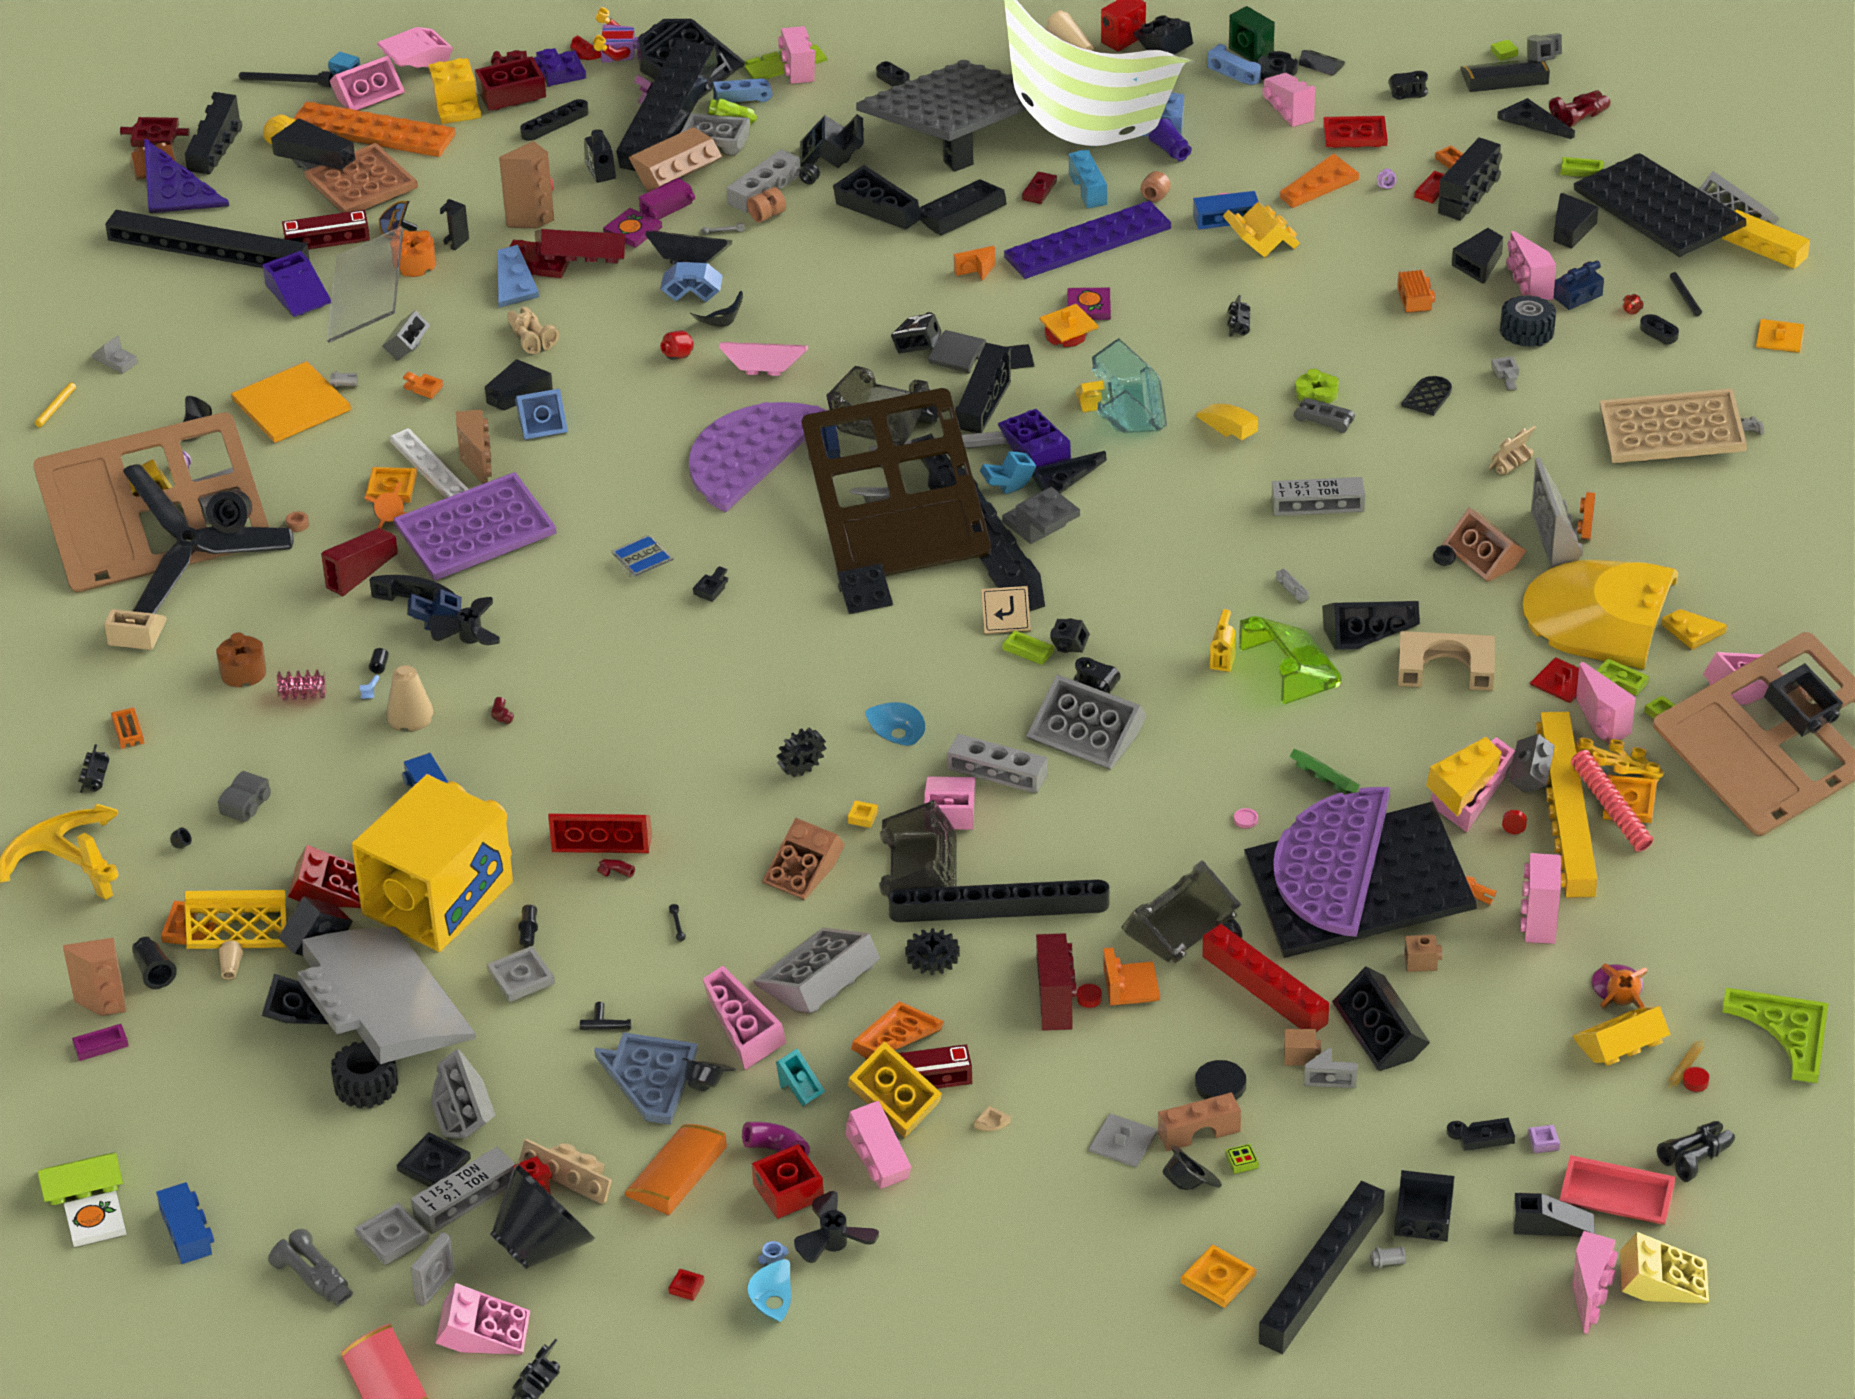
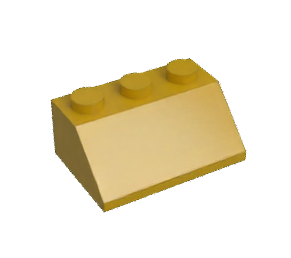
(1623, 1035)

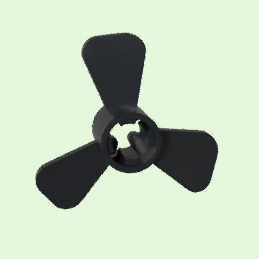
(466, 624)
(832, 1231)

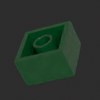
(1251, 34)

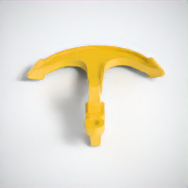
(49, 837)

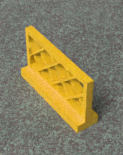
(234, 903)

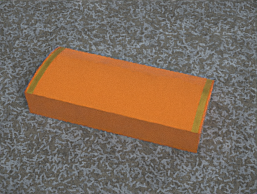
(678, 1167)

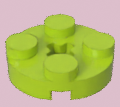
(1325, 386)

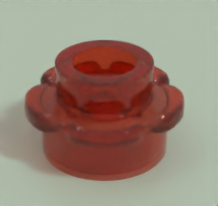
(1632, 308)

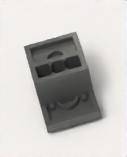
(1041, 515)

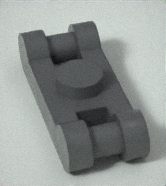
(1324, 414)

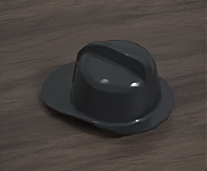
(704, 1074)
(1186, 1172)

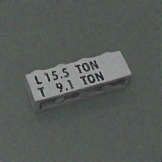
(1318, 496)
(463, 1190)

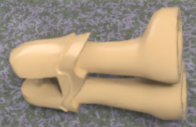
(532, 341)

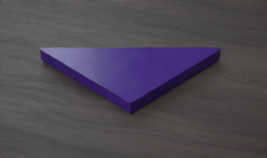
(175, 187)

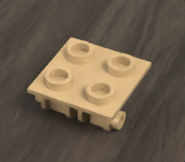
(1513, 452)

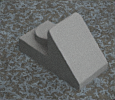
(114, 356)
(1324, 1073)

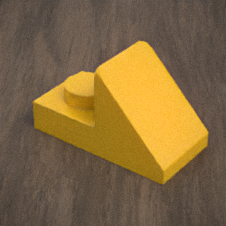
(1089, 395)

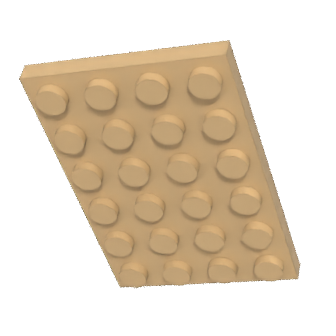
(1672, 425)

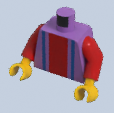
(617, 41)

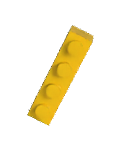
(1770, 241)

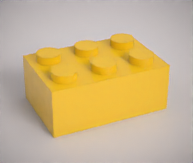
(898, 1088)

